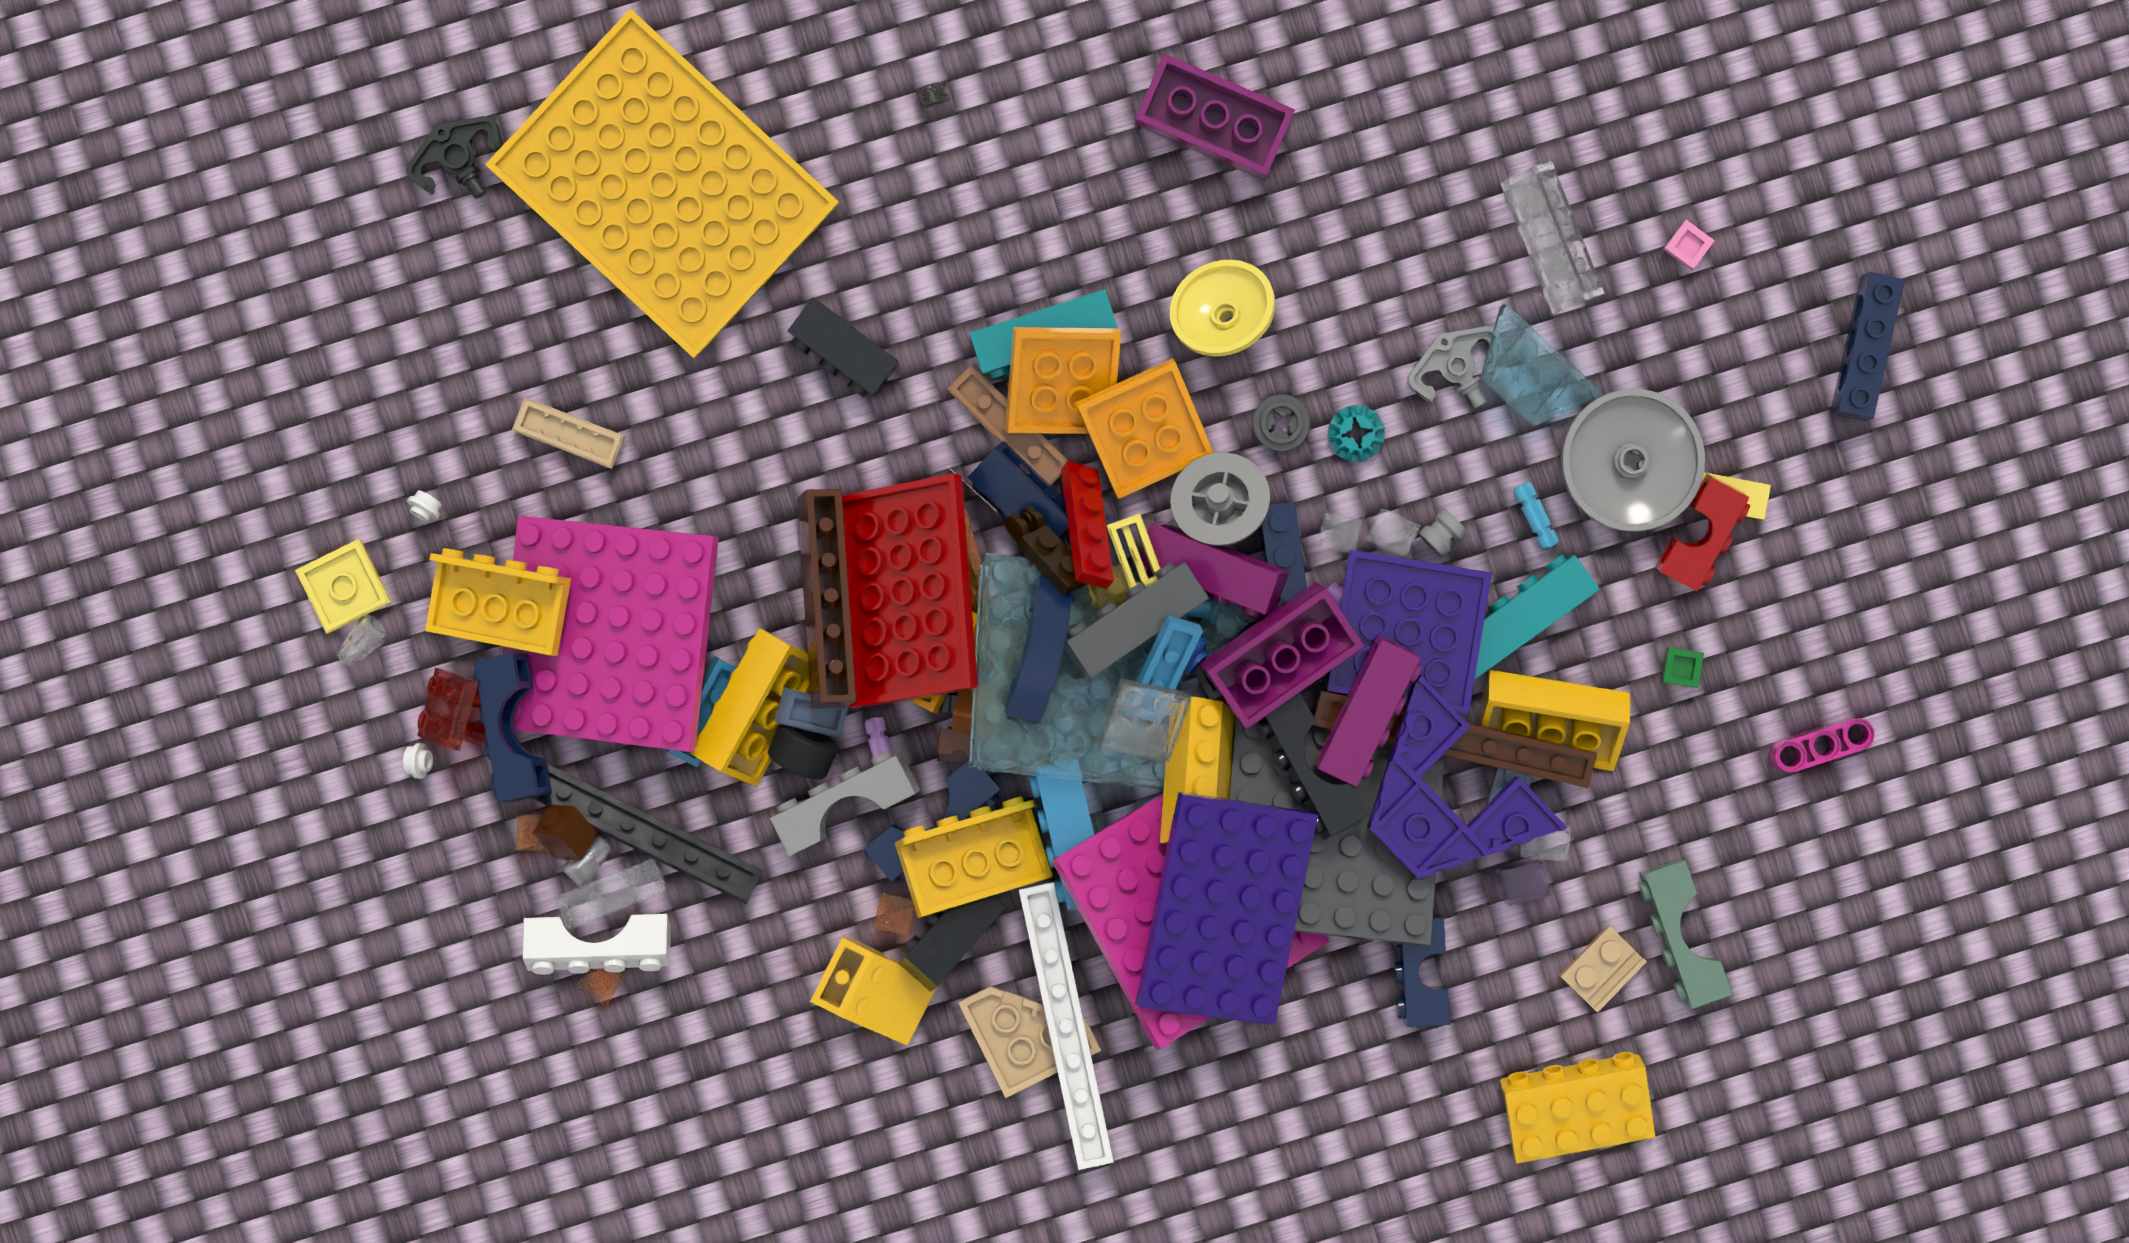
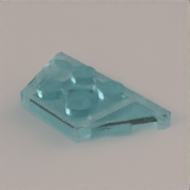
(1532, 372)

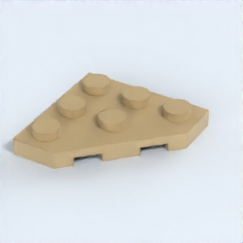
(1014, 1037)

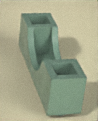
(1669, 891)

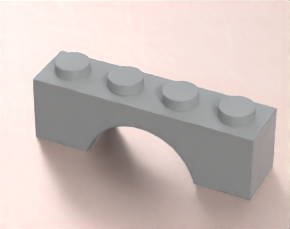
(805, 822)

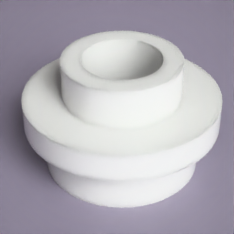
(424, 506)
(417, 760)

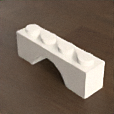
(640, 944)

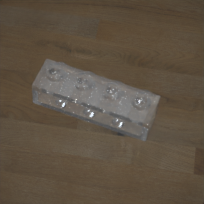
(1551, 237)

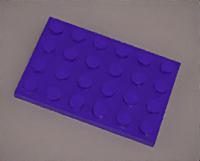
(1226, 909)

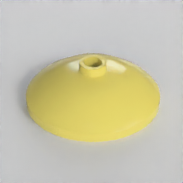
(1221, 292)

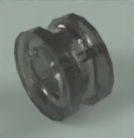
(932, 94)

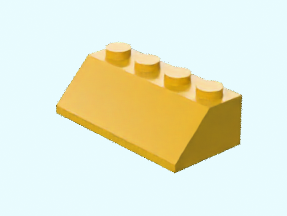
(1558, 713)
(744, 716)
(1200, 757)

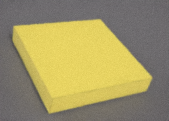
(343, 586)

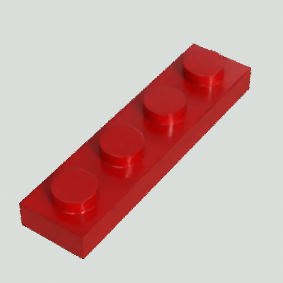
(1087, 525)

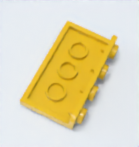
(497, 602)
(973, 857)
(1578, 1107)

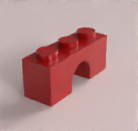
(1693, 561)

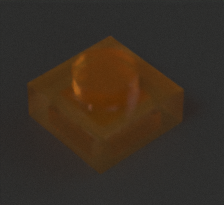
(525, 839)
(894, 913)
(601, 984)

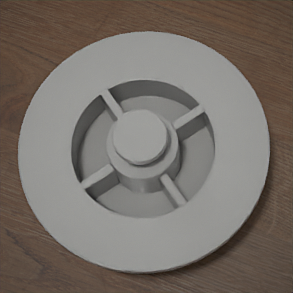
(1220, 499)

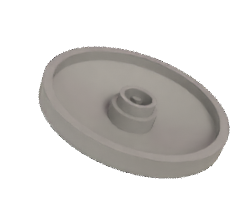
(1632, 460)

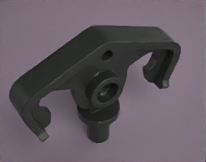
(452, 149)

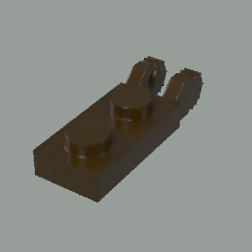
(1043, 549)

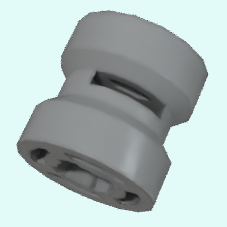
(1442, 532)

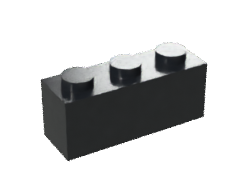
(842, 348)
(948, 940)

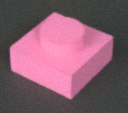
(1688, 245)

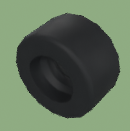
(803, 751)

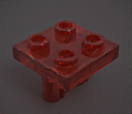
(448, 711)

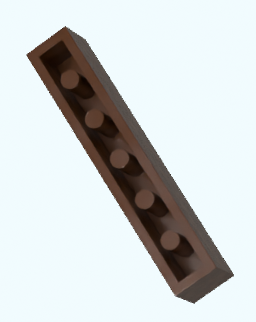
(826, 598)

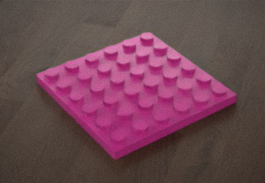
(628, 635)
(1116, 890)

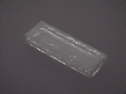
(610, 893)

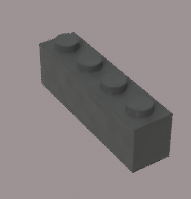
(1134, 620)

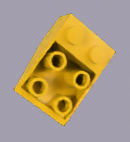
(872, 991)

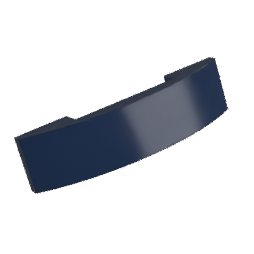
(1041, 653)

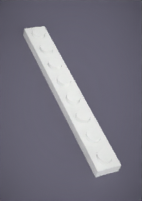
(1066, 1025)

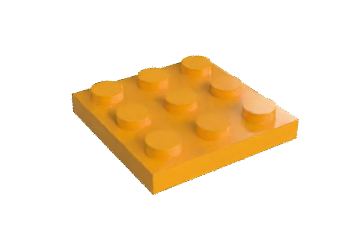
(1053, 372)
(1144, 428)

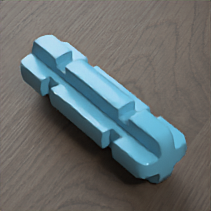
(1536, 516)

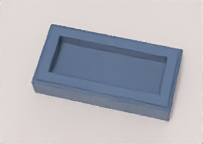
(796, 712)

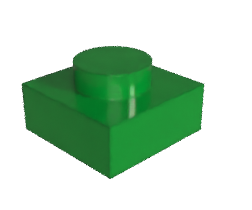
(1682, 667)

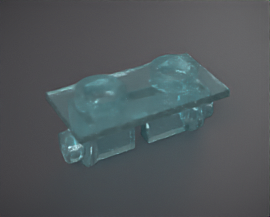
(1220, 627)

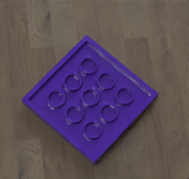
(1421, 607)

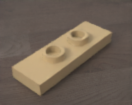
(568, 433)

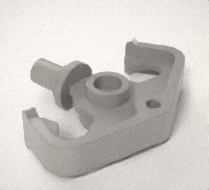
(1452, 358)

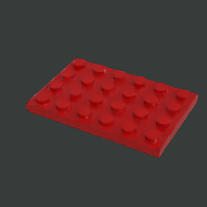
(909, 591)

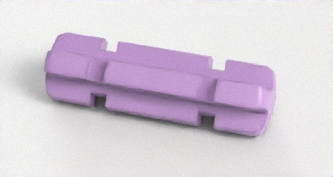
(879, 742)

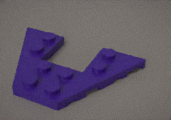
(1419, 823)

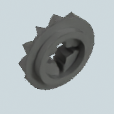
(1298, 424)

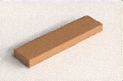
(990, 410)

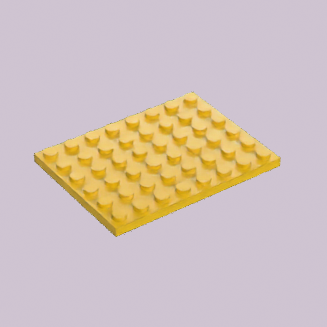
(662, 183)

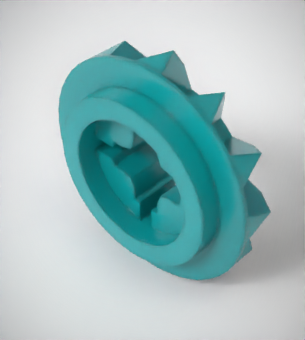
(1345, 446)

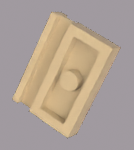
(1602, 968)

